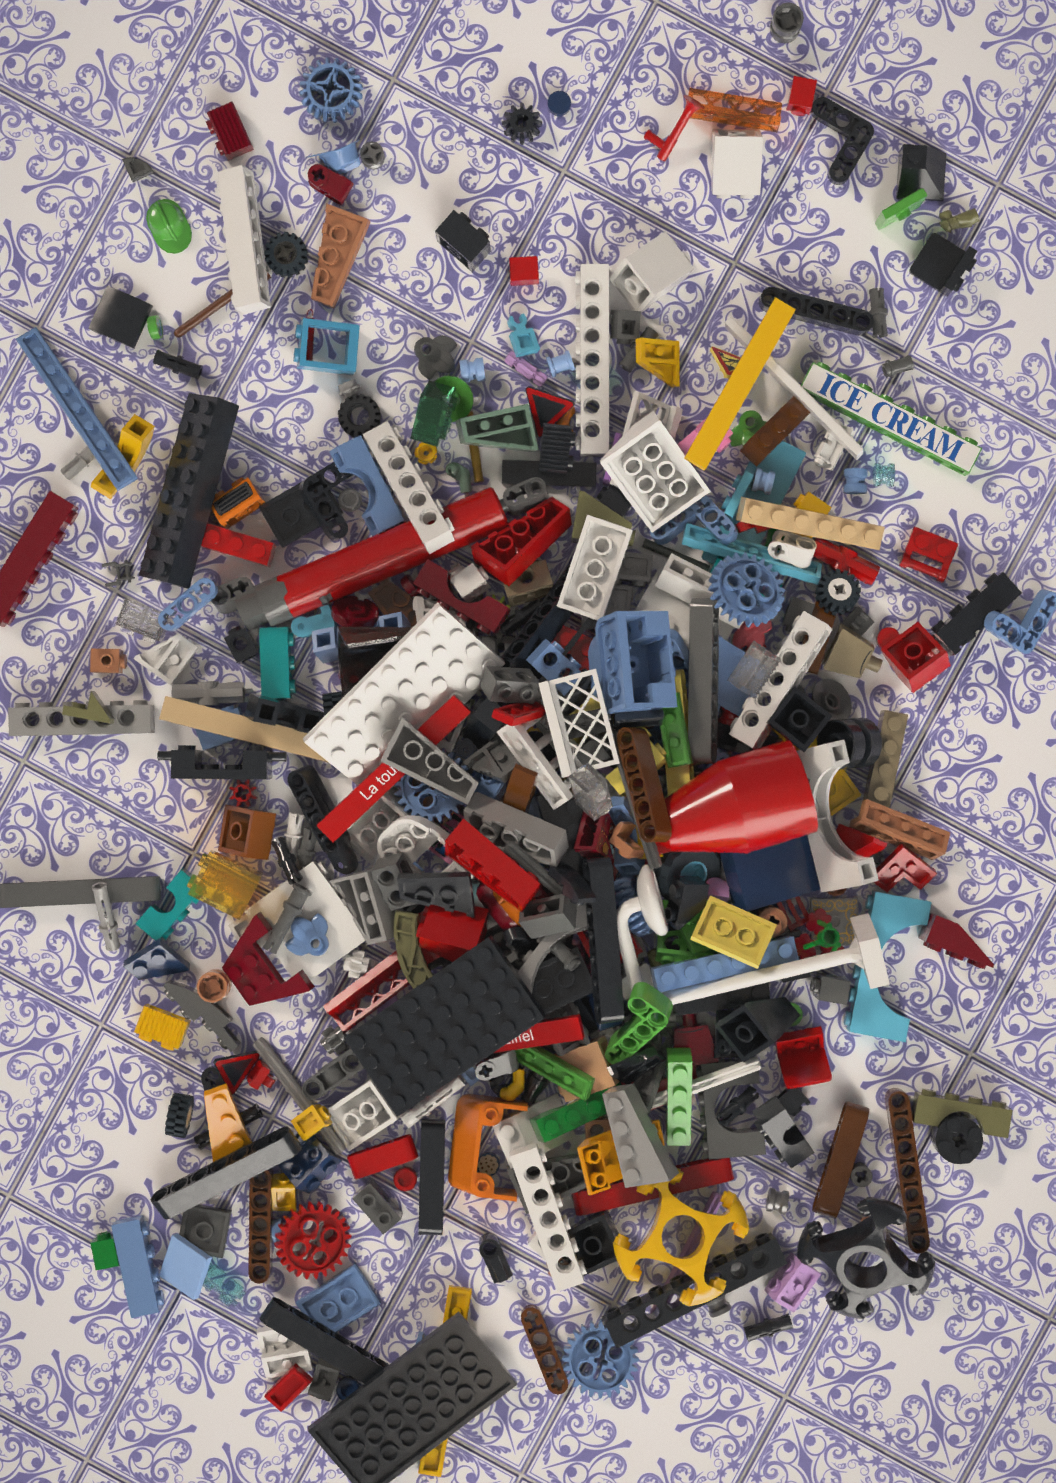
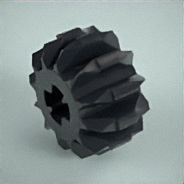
(532, 123)

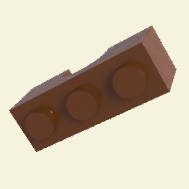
(774, 431)

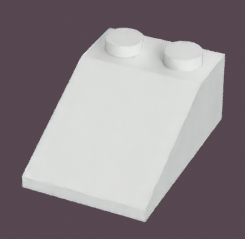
(373, 822)
(361, 1115)
(516, 1130)

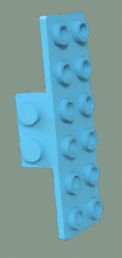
(785, 463)

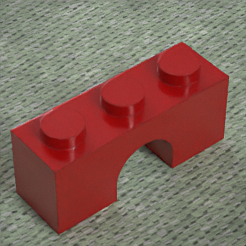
(238, 545)

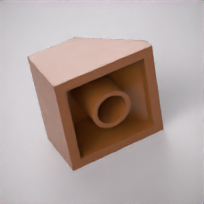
(247, 832)

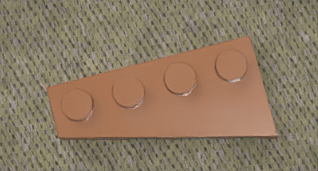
(340, 244)

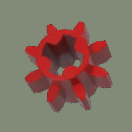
(249, 796)

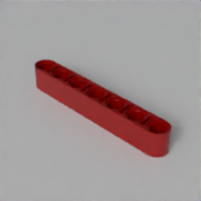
(695, 1176)

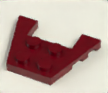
(254, 972)

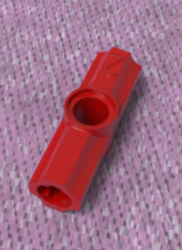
(845, 559)

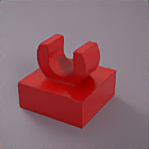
(260, 1075)

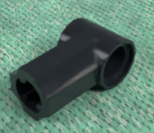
(495, 1259)

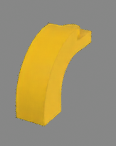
(133, 445)

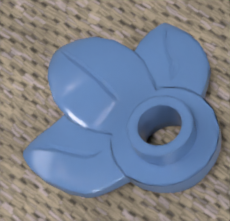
(306, 933)

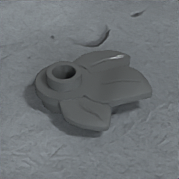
(438, 358)

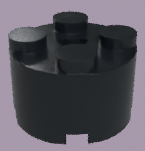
(963, 1150)

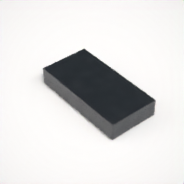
(639, 719)

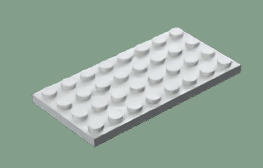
(409, 682)

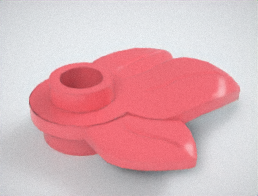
(746, 635)

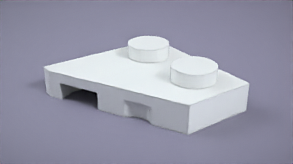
(168, 658)

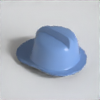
(341, 159)

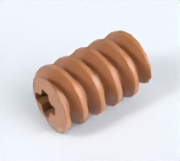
(777, 914)

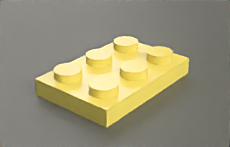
(733, 932)

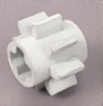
(356, 964)

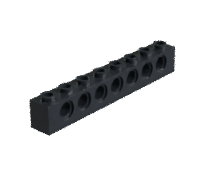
(665, 1312)

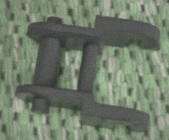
(126, 564)

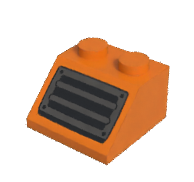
(237, 502)

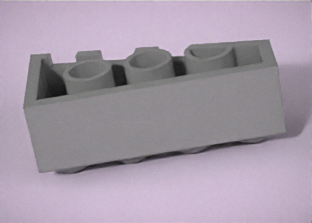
(423, 760)
(505, 824)
(636, 1139)

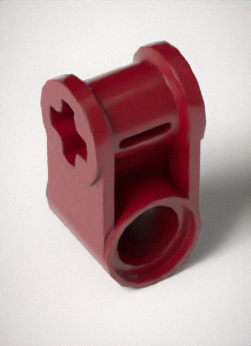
(333, 185)

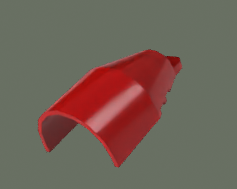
(743, 804)

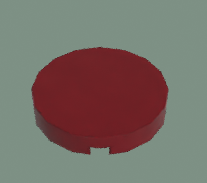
(354, 612)

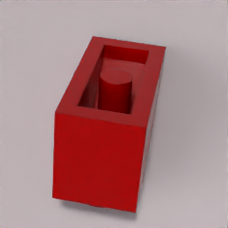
(860, 842)

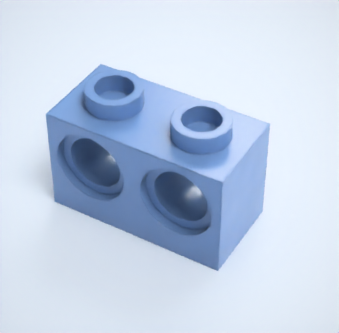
(553, 668)

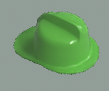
(169, 226)

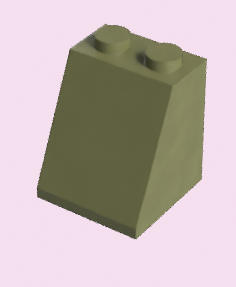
(590, 506)

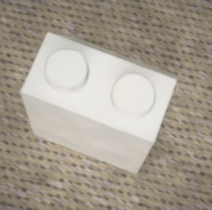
(736, 162)
(651, 272)

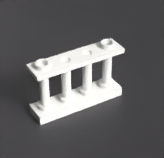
(530, 756)

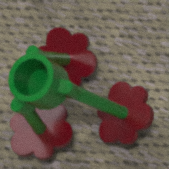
(827, 936)

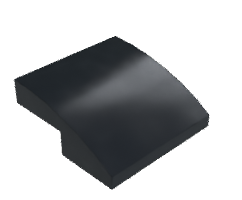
(120, 317)

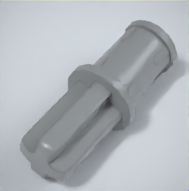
(77, 463)

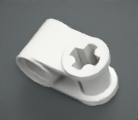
(793, 549)

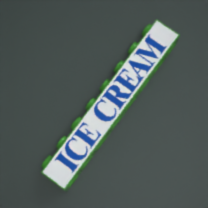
(891, 419)

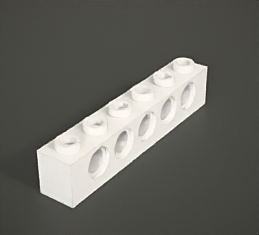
(434, 535)
(793, 675)
(563, 1275)

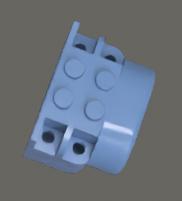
(634, 661)

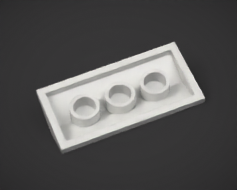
(594, 567)

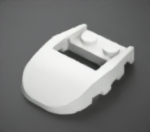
(413, 837)

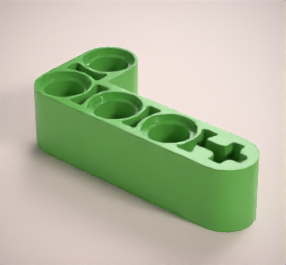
(651, 1015)

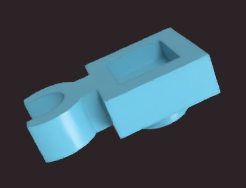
(522, 339)

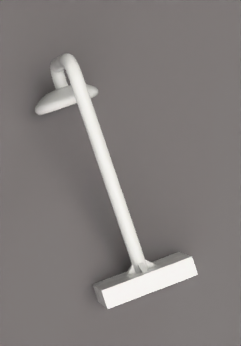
(863, 951)

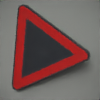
(546, 407)
(235, 1068)

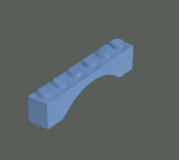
(719, 966)

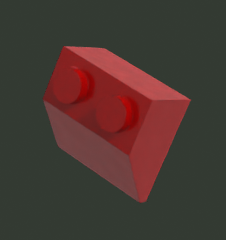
(916, 657)

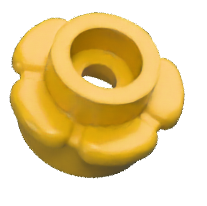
(425, 459)

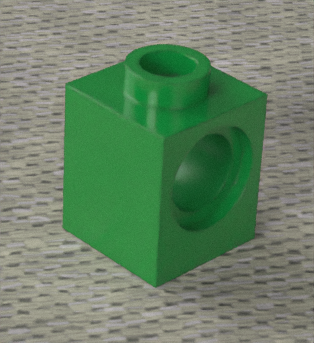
(104, 1251)

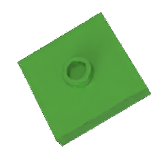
(901, 209)

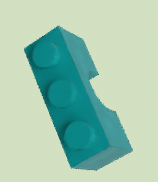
(159, 922)

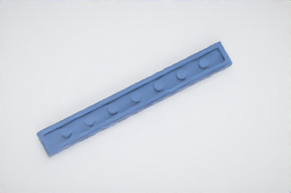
(76, 409)

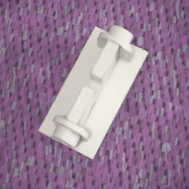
(830, 452)

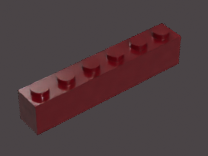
(33, 552)

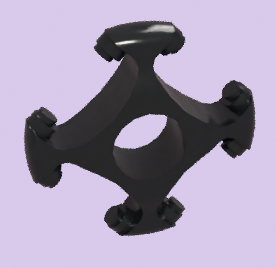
(871, 1237)

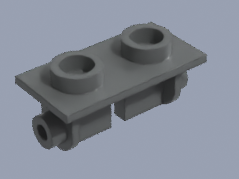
(585, 722)

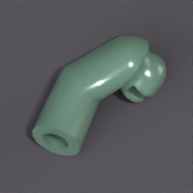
(461, 474)

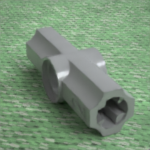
(210, 692)

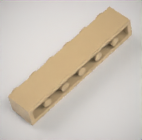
(810, 523)

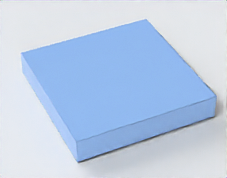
(185, 1266)

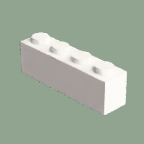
(688, 582)

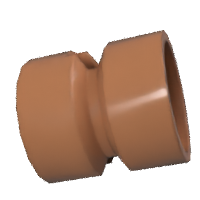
(214, 985)

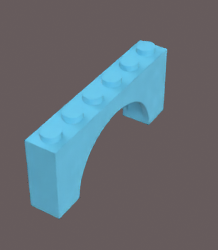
(868, 1011)

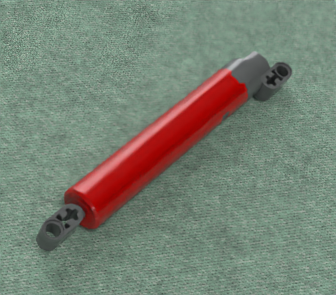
(371, 559)

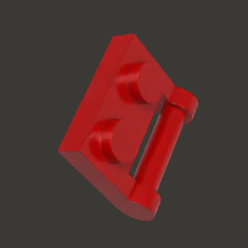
(931, 547)

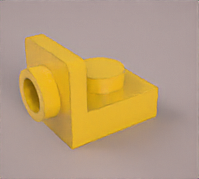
(311, 1121)
(283, 1193)

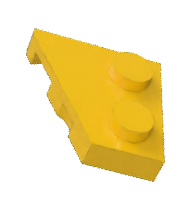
(660, 359)

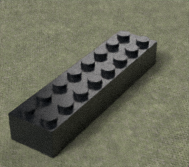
(189, 490)

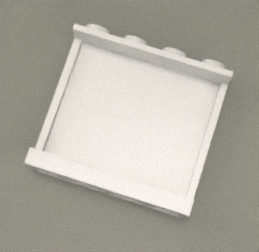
(326, 901)

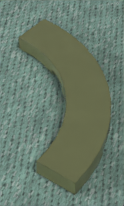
(408, 949)

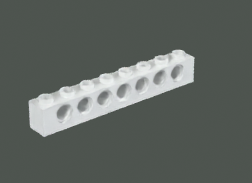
(599, 276)

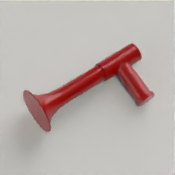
(666, 146)

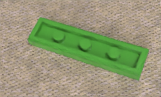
(556, 1071)

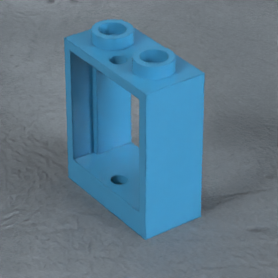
(351, 348)

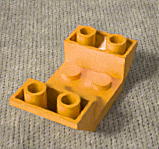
(601, 1162)

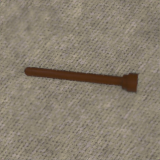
(205, 313)

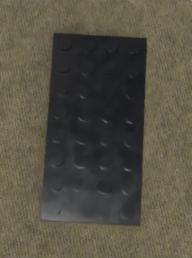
(445, 1026)
(413, 1404)

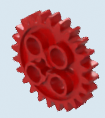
(294, 1233)

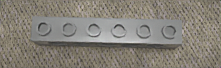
(20, 724)

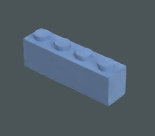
(137, 1266)

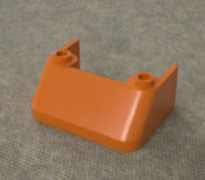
(470, 1115)

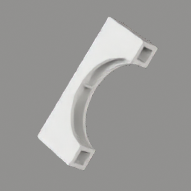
(834, 861)

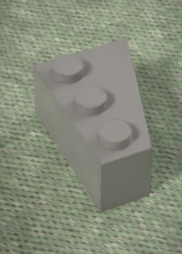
(366, 903)

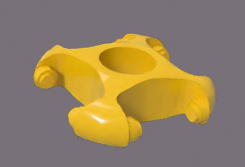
(694, 1263)

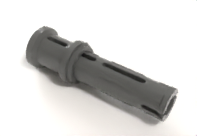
(292, 907)

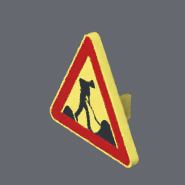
(725, 361)

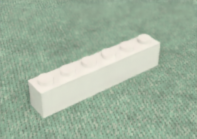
(243, 239)

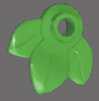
(742, 431)

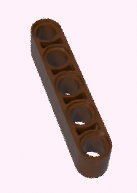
(644, 785)
(840, 1160)
(258, 1234)

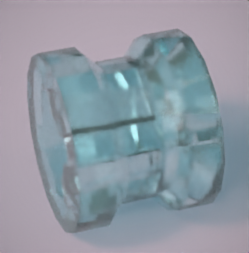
(883, 474)

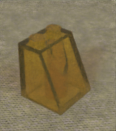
(224, 883)

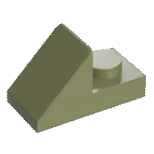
(96, 710)

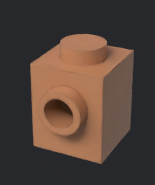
(107, 661)

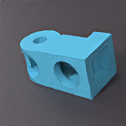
(304, 626)

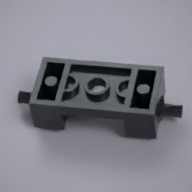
(187, 764)

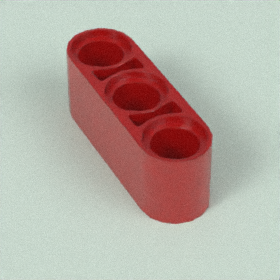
(382, 1156)

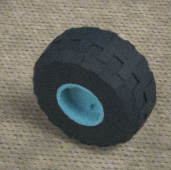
(700, 864)

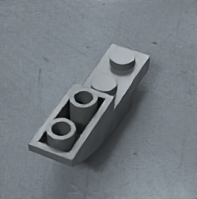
(193, 1007)

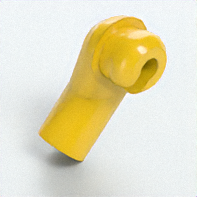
(514, 1089)

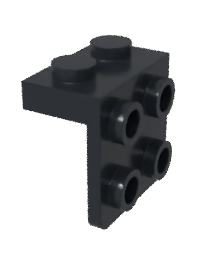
(942, 264)

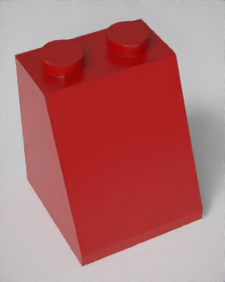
(451, 932)

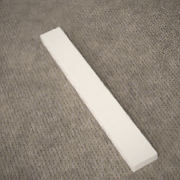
(799, 393)

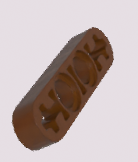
(544, 1349)

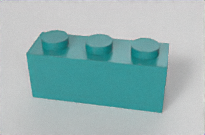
(277, 662)

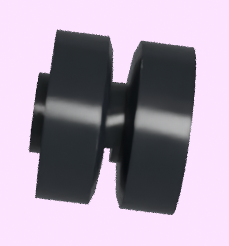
(860, 737)

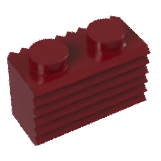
(229, 130)

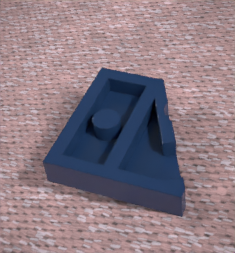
(156, 961)

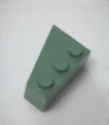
(500, 429)

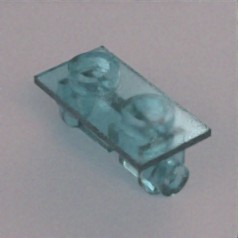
(228, 1291)

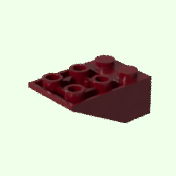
(953, 938)

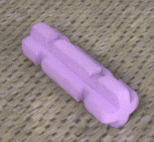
(526, 369)

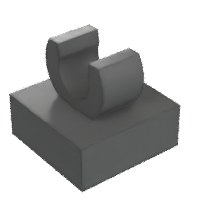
(858, 621)

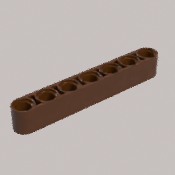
(913, 1180)

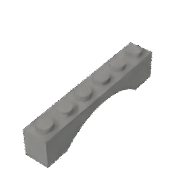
(533, 959)

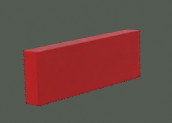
(519, 713)

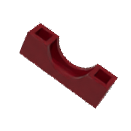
(436, 582)

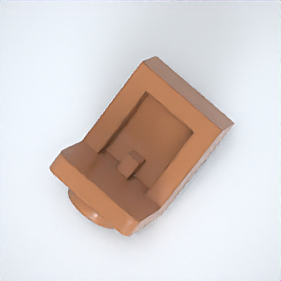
(621, 839)

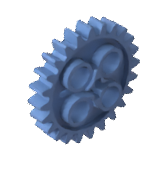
(746, 589)
(442, 804)
(580, 1353)

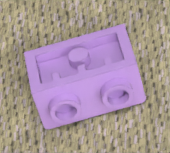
(792, 1283)

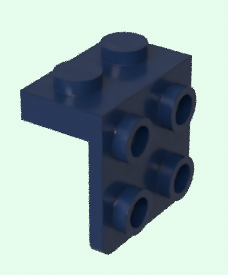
(310, 1165)

